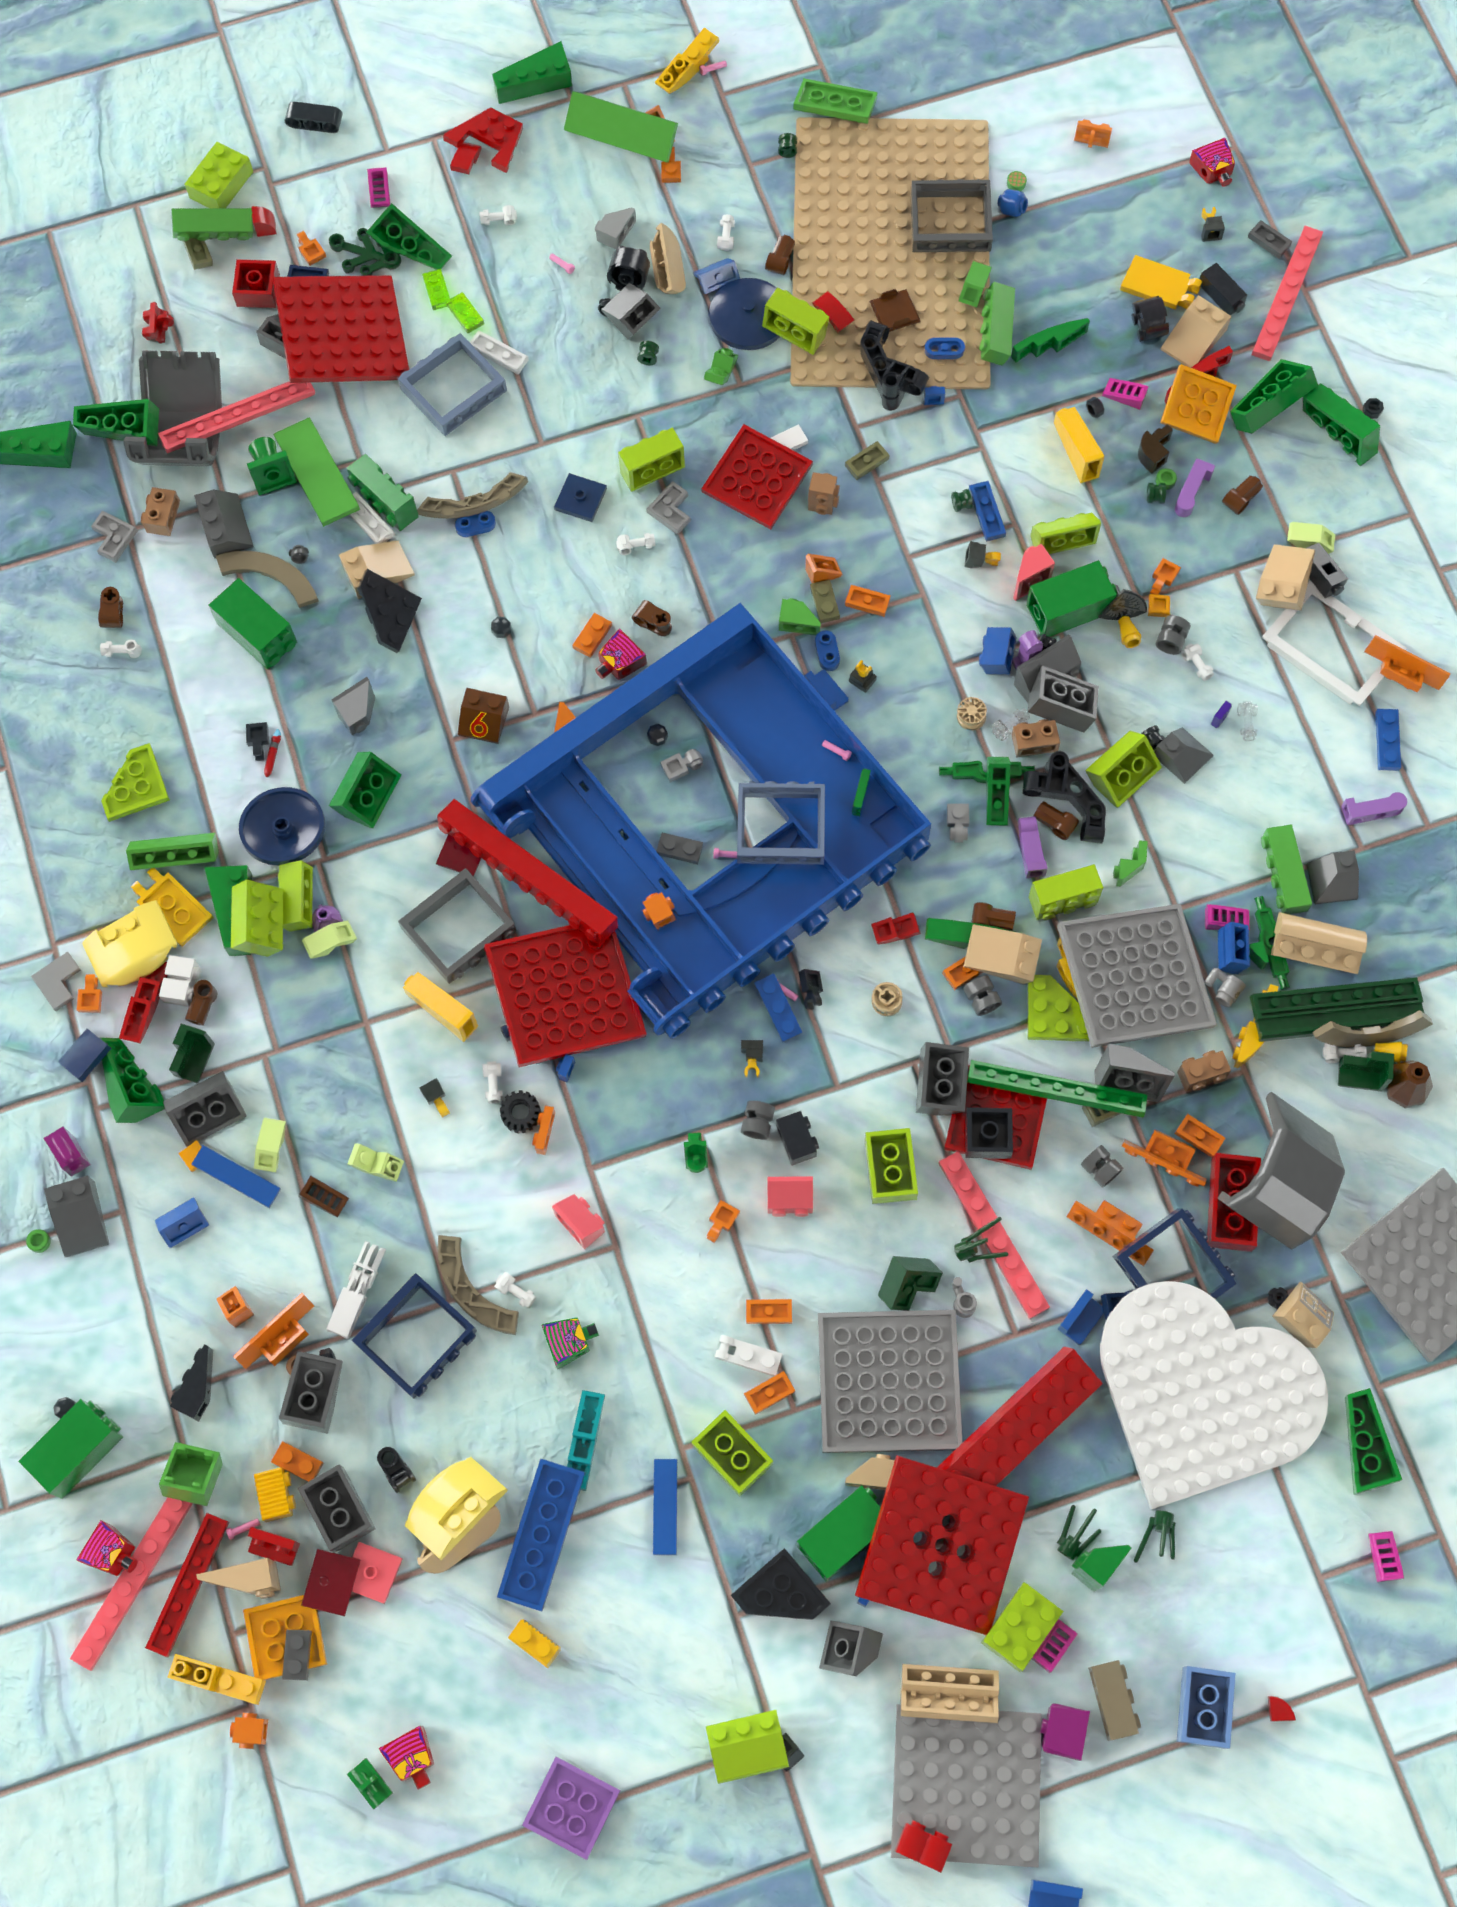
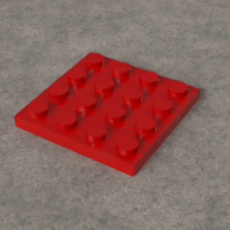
(757, 476)
(1026, 1118)

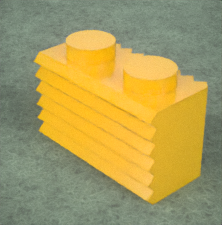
(274, 1494)
(534, 1643)

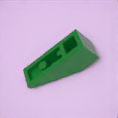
(997, 790)

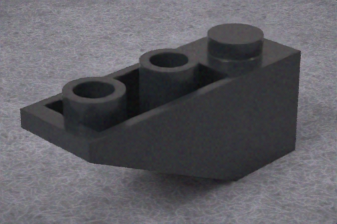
(196, 1386)

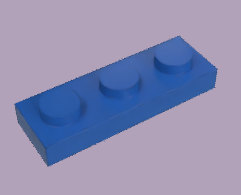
(987, 511)
(1388, 739)
(778, 1007)

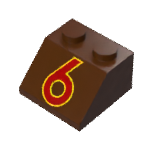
(483, 715)

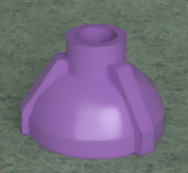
(333, 916)

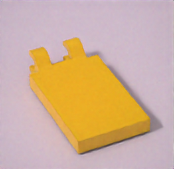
(1152, 279)
(179, 907)

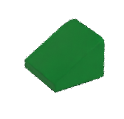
(1258, 954)

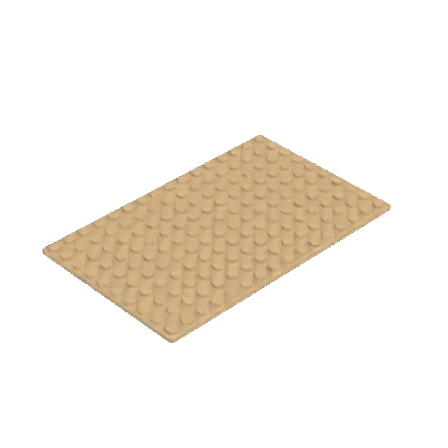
(858, 242)

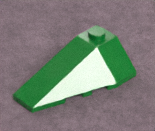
(403, 236)
(127, 1087)

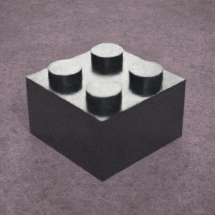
(988, 1133)

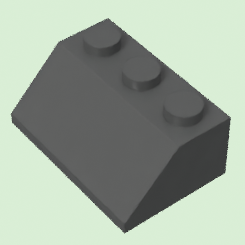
(223, 521)
(1060, 657)
(1063, 699)
(942, 1079)
(204, 1109)

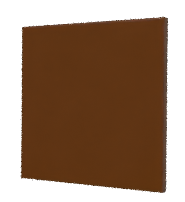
(895, 309)

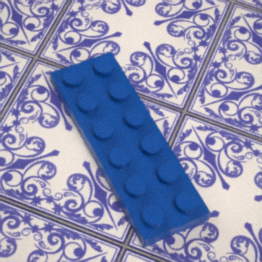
(541, 1535)

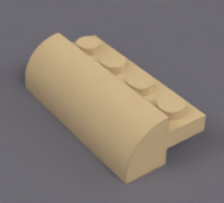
(1319, 943)
(949, 1693)

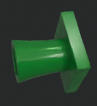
(269, 468)

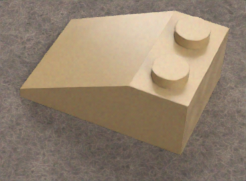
(1196, 332)
(382, 558)
(1285, 577)
(1003, 953)
(254, 1578)

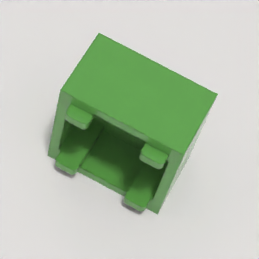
(190, 1474)

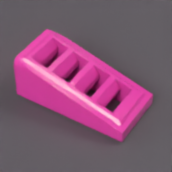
(374, 173)
(1130, 400)
(1210, 910)
(1378, 1566)
(1040, 1660)

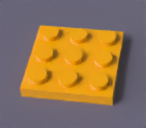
(1198, 404)
(267, 1635)

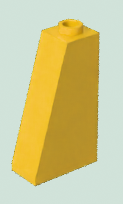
(1079, 444)
(441, 1006)

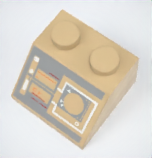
(1305, 1316)

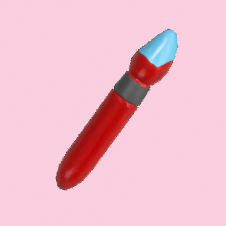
(275, 740)

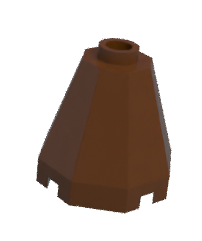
(1409, 1084)

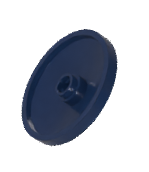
(739, 311)
(282, 826)

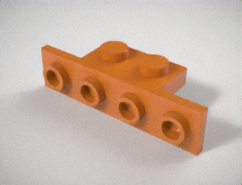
(1405, 667)
(1168, 1153)
(1111, 1226)
(278, 1336)

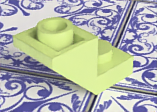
(1305, 535)
(326, 939)
(268, 1144)
(375, 1163)

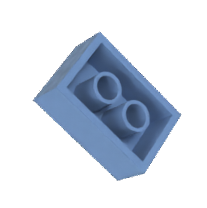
(1206, 1707)

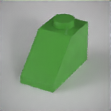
(797, 618)

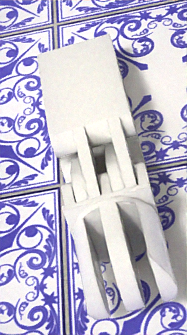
(353, 1297)

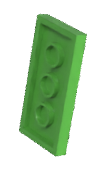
(835, 101)

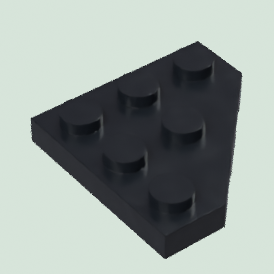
(388, 608)
(781, 1591)

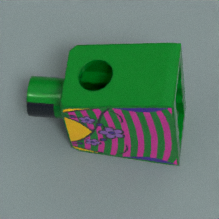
(568, 1340)

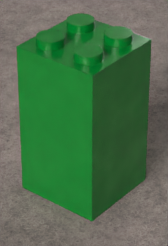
(1070, 598)
(253, 623)
(71, 1448)
(841, 1533)

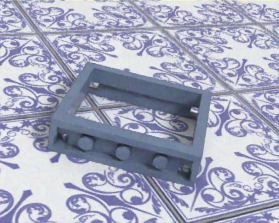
(468, 407)
(781, 855)

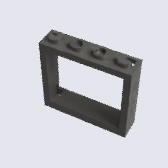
(954, 241)
(435, 902)

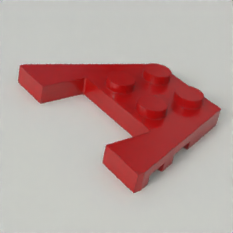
(492, 129)

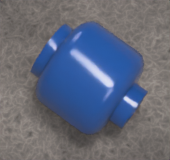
(1012, 203)

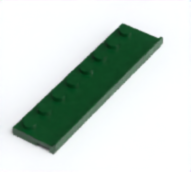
(1356, 1005)

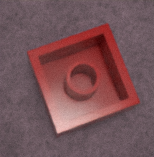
(254, 283)

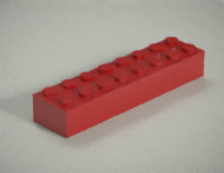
(1024, 1419)

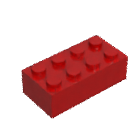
(1225, 1226)

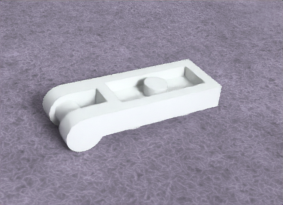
(749, 1356)

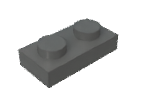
(1269, 239)
(679, 848)
(297, 1655)

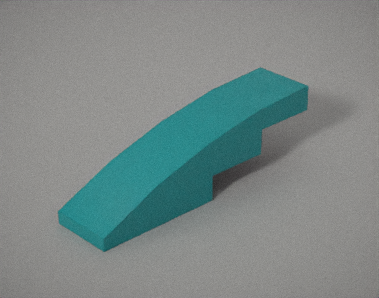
(586, 1433)

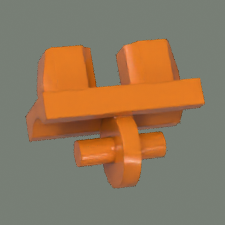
(1093, 133)

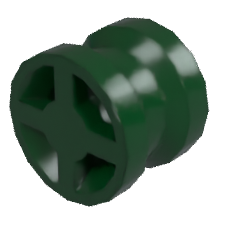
(787, 145)
(648, 353)
(1156, 493)
(961, 500)

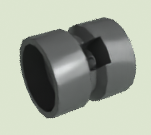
(1173, 634)
(978, 989)
(757, 1120)
(1107, 1172)

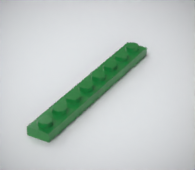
(1057, 1088)

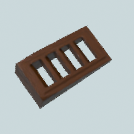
(328, 1190)

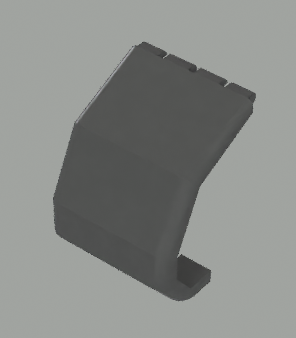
(182, 391)
(1295, 1180)

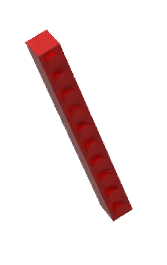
(527, 872)

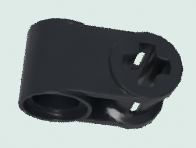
(395, 1470)

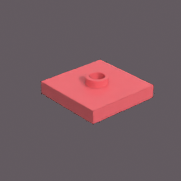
(375, 1572)

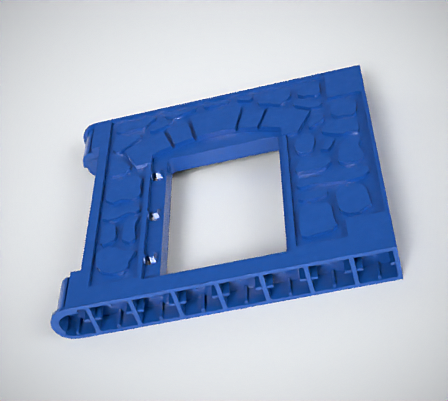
(746, 911)

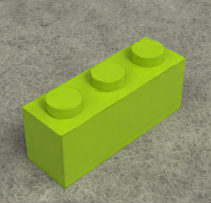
(297, 887)

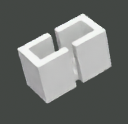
(182, 976)

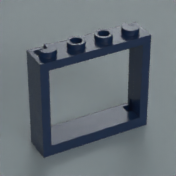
(1198, 1235)
(386, 1314)

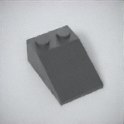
(1131, 1071)
(77, 1215)
(311, 1392)

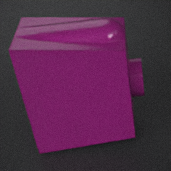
(67, 1151)
(1064, 1731)

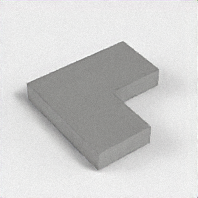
(665, 508)
(117, 535)
(51, 980)

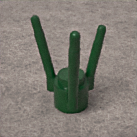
(967, 1249)
(1164, 1524)
(1070, 1546)

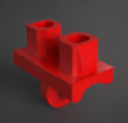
(158, 322)

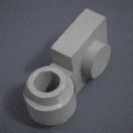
(676, 767)
(958, 818)

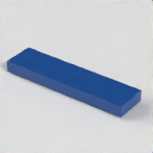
(236, 1176)
(665, 1507)

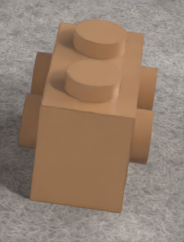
(823, 493)
(160, 511)
(1035, 738)
(1203, 1071)

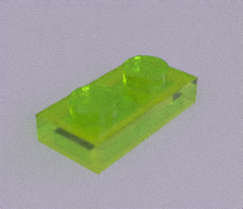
(436, 289)
(465, 312)

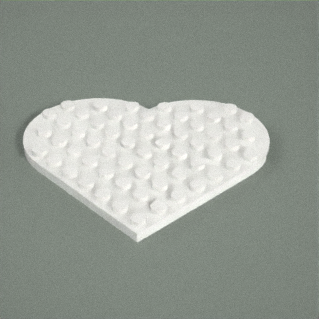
(1203, 1396)

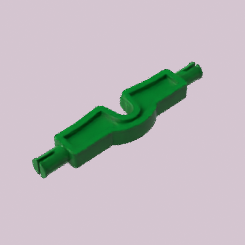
(975, 771)
(1266, 927)

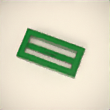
(861, 791)

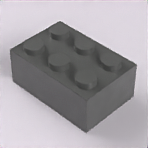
(336, 1508)

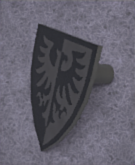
(1125, 604)

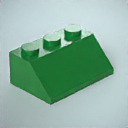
(365, 789)
(1098, 1565)

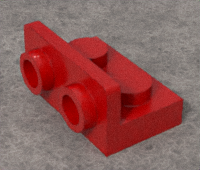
(272, 1546)

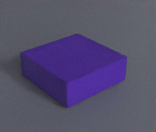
(1221, 714)

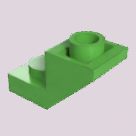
(975, 284)
(721, 367)
(1129, 868)

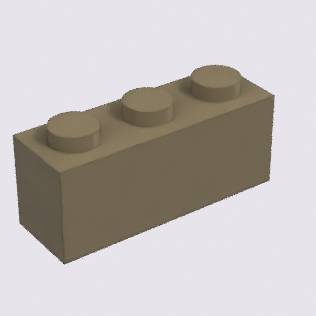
(1114, 1700)

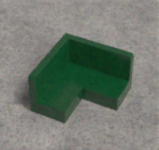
(192, 1053)
(1366, 1072)
(905, 1278)

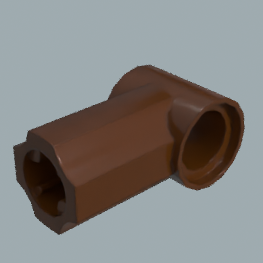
(779, 258)
(1239, 498)
(1060, 823)
(987, 915)
(200, 1004)

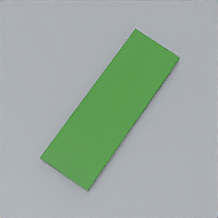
(620, 126)
(316, 472)

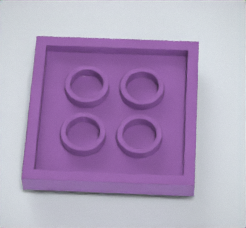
(571, 1808)

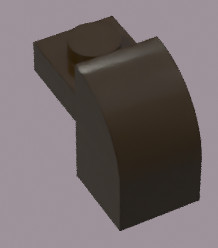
(1151, 449)

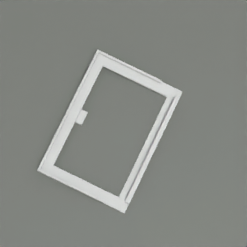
(1313, 669)

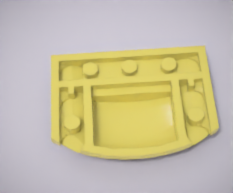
(130, 946)
(453, 1505)

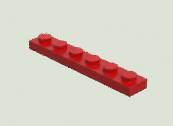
(187, 1585)

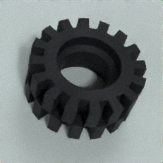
(513, 1100)

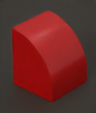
(263, 221)

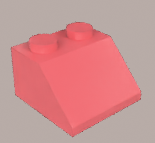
(1034, 568)
(790, 1195)
(578, 1220)

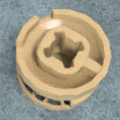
(971, 714)
(887, 998)

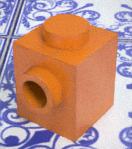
(659, 910)
(249, 1730)

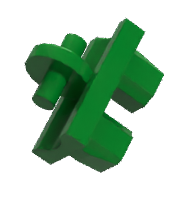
(695, 1153)
(370, 1783)

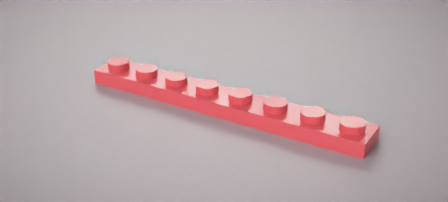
(1287, 293)
(235, 414)
(998, 1241)
(130, 1584)

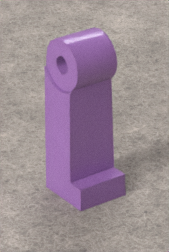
(1200, 471)
(1028, 648)
(1373, 809)
(1031, 848)

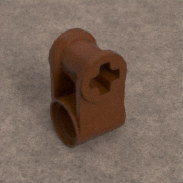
(111, 609)
(653, 618)

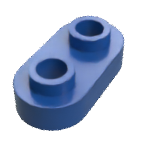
(944, 348)
(475, 524)
(827, 649)

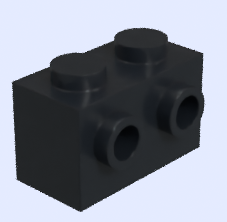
(797, 1138)

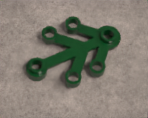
(367, 254)

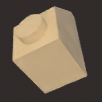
(872, 1474)

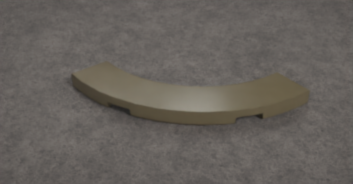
(476, 503)
(271, 567)
(1346, 1037)
(466, 1295)

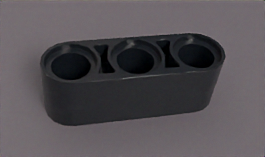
(313, 117)

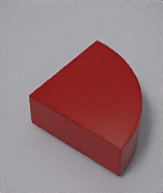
(1280, 1710)

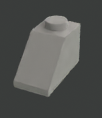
(615, 227)

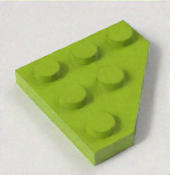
(135, 785)
(1053, 1012)

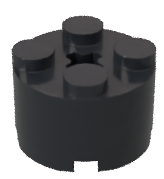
(627, 267)
(1150, 318)

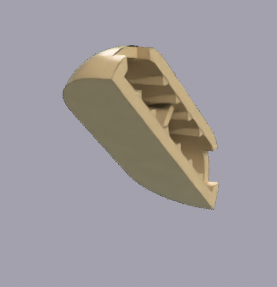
(667, 261)
(475, 1537)

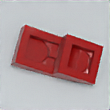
(465, 157)
(837, 313)
(895, 929)

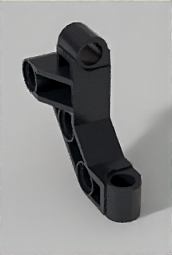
(894, 377)
(1056, 783)

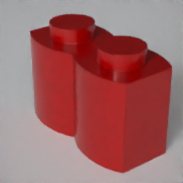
(923, 1846)

